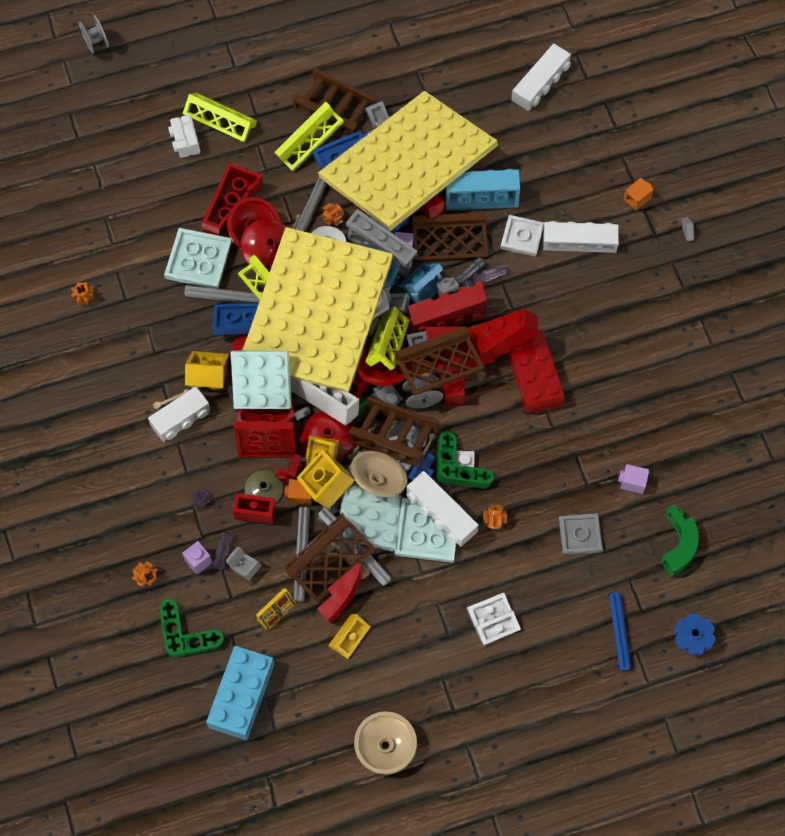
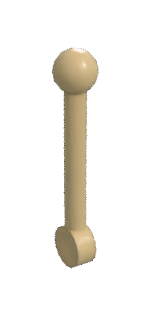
(157, 405)

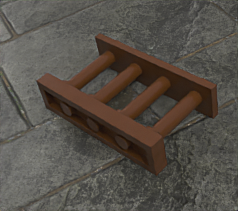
(307, 107)
(394, 449)

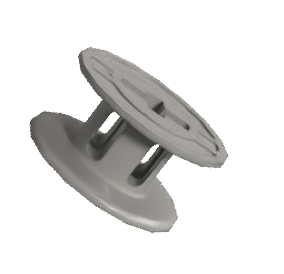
(93, 34)
(424, 399)

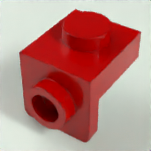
(293, 468)

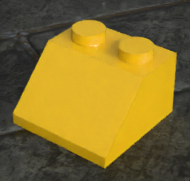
(206, 370)
(325, 479)

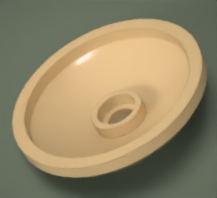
(378, 474)
(390, 729)

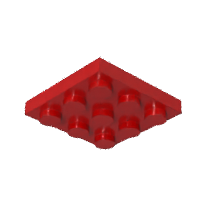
(265, 439)

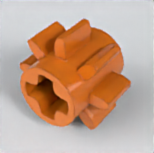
(333, 214)
(82, 293)
(495, 516)
(144, 574)

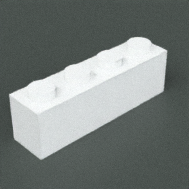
(541, 77)
(580, 237)
(335, 403)
(442, 509)

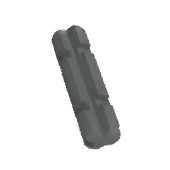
(471, 270)

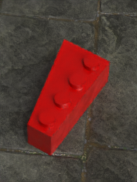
(234, 186)
(449, 309)
(500, 335)
(454, 391)

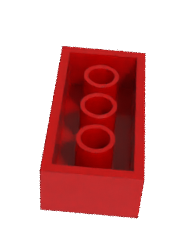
(535, 375)

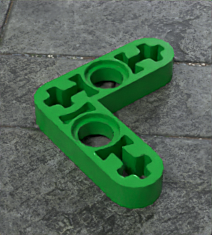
(451, 467)
(184, 640)

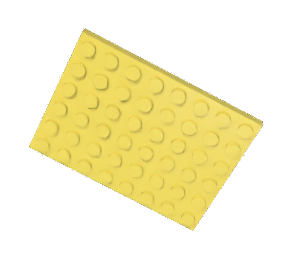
(407, 160)
(320, 306)

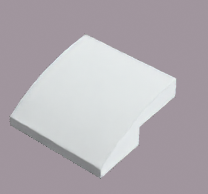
(493, 618)

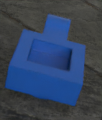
(416, 471)

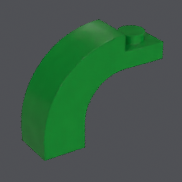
(680, 557)

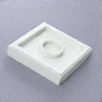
(522, 235)

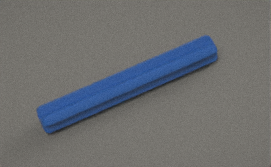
(620, 631)

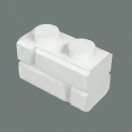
(185, 136)

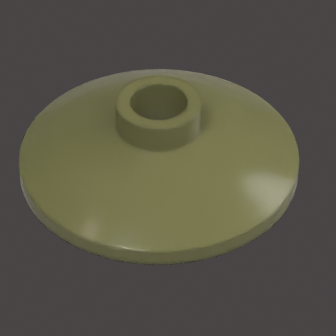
(274, 486)

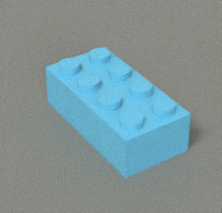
(483, 190)
(240, 693)

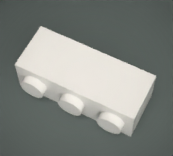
(179, 414)

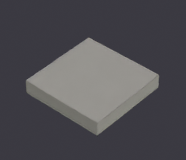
(580, 534)

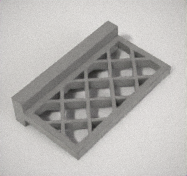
(372, 233)

